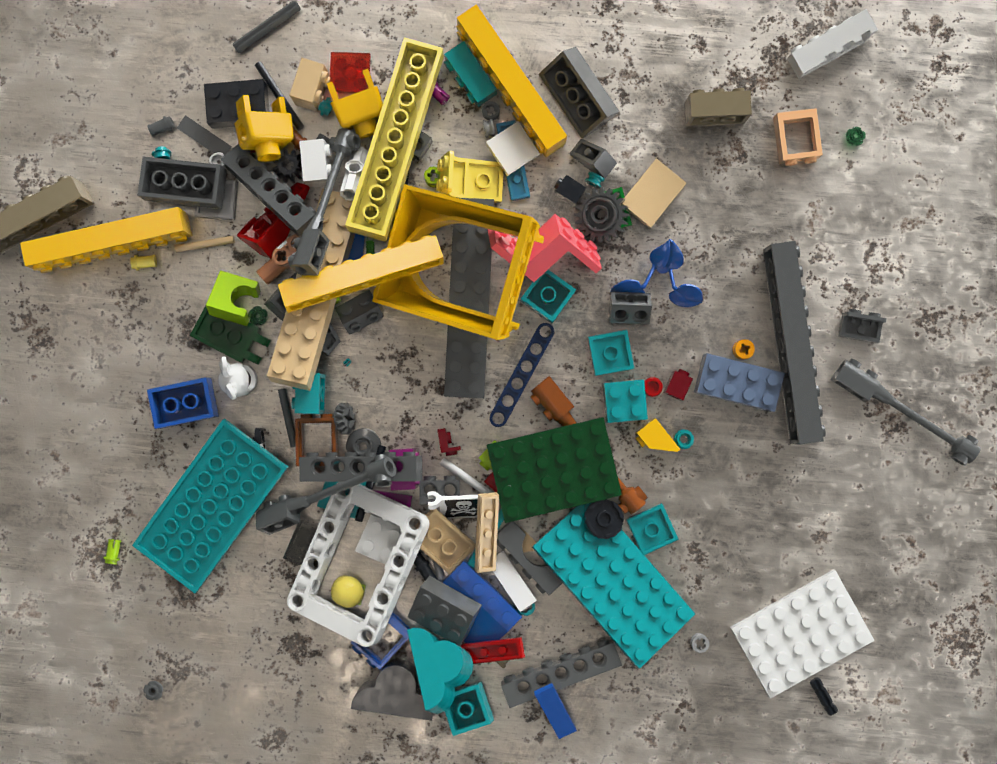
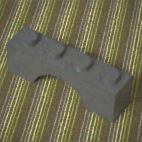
(512, 539)

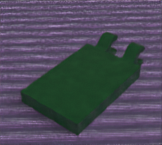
(229, 337)

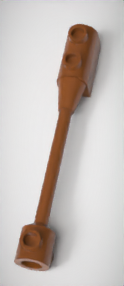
(557, 408)

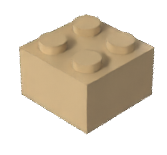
(309, 84)

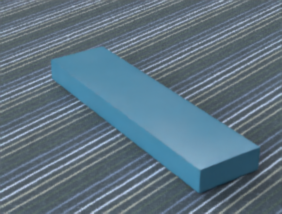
(517, 180)

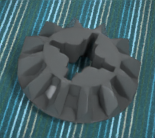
(344, 424)

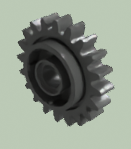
(589, 214)

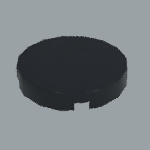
(603, 519)

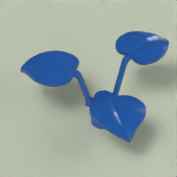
(665, 259)

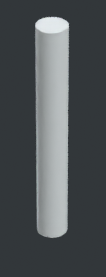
(464, 476)

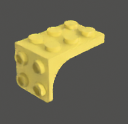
(469, 178)

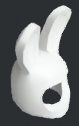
(235, 380)

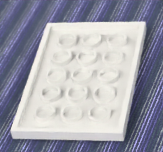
(802, 633)

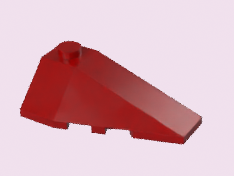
(268, 230)

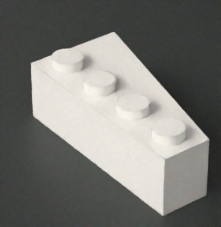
(832, 44)

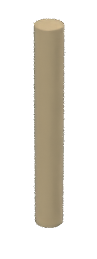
(204, 244)

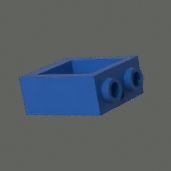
(374, 660)

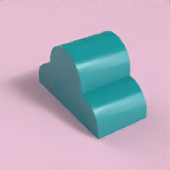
(439, 668)

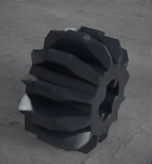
(281, 168)

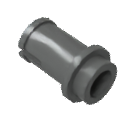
(161, 126)

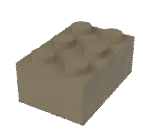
(718, 107)

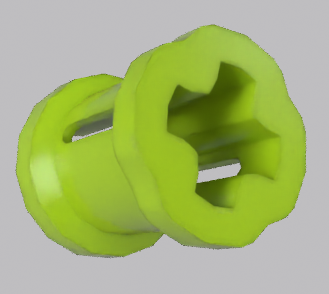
(428, 173)

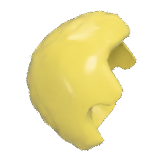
(347, 591)

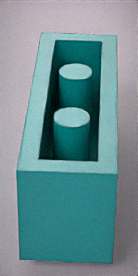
(470, 74)

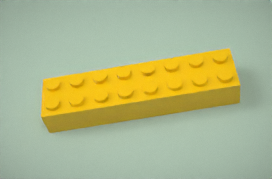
(510, 81)
(106, 239)

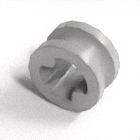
(488, 128)
(705, 640)

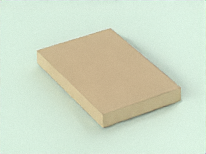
(653, 193)
(445, 542)

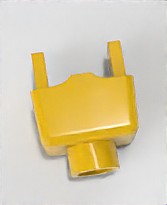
(358, 110)
(263, 130)

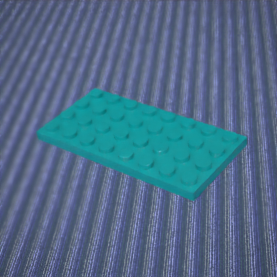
(210, 505)
(615, 586)

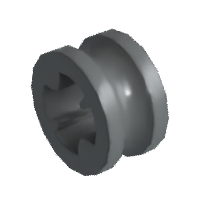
(485, 113)

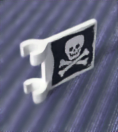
(454, 506)

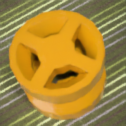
(739, 350)

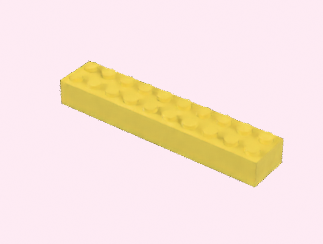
(395, 140)

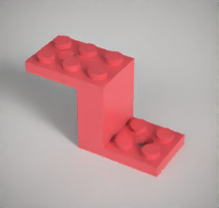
(558, 240)

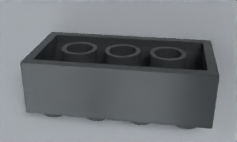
(578, 92)

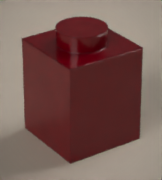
(678, 384)

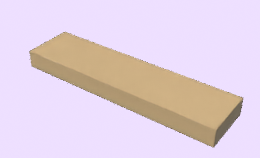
(486, 532)

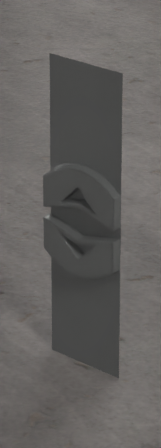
(203, 136)

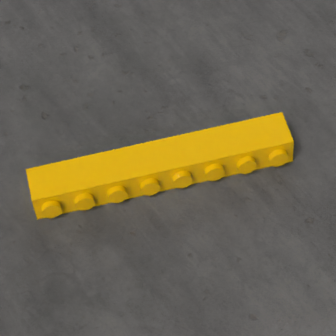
(361, 273)

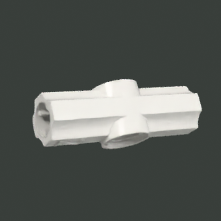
(353, 172)

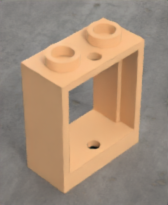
(796, 117)

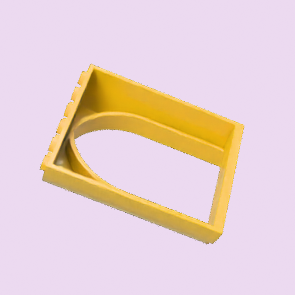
(426, 211)

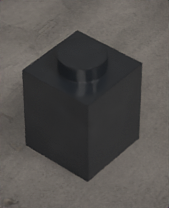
(569, 190)

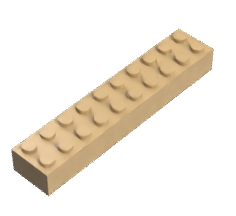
(306, 329)

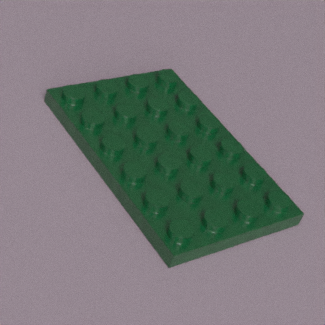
(554, 470)

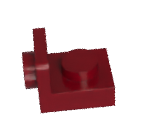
(444, 440)

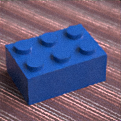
(182, 403)

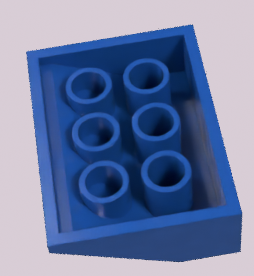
(496, 613)

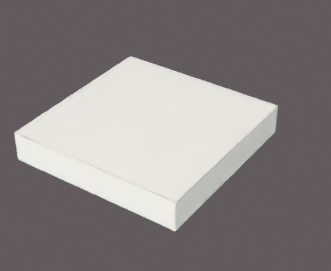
(512, 148)

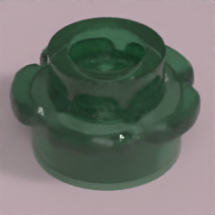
(850, 136)
(257, 310)

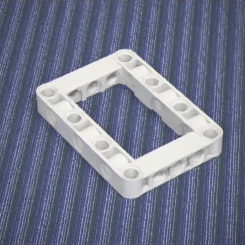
(323, 548)

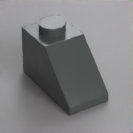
(593, 157)

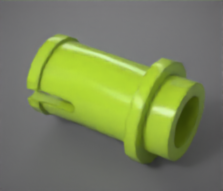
(112, 553)

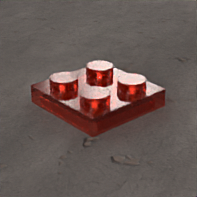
(347, 71)

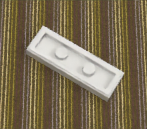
(513, 582)

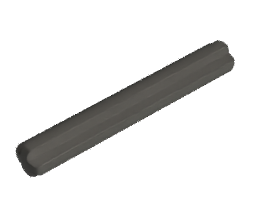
(266, 26)

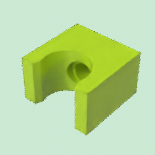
(225, 293)

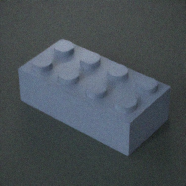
(739, 382)

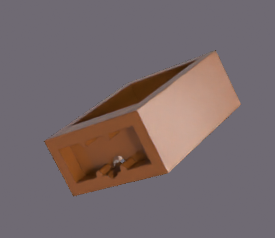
(299, 434)

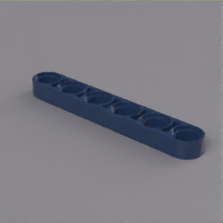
(519, 373)

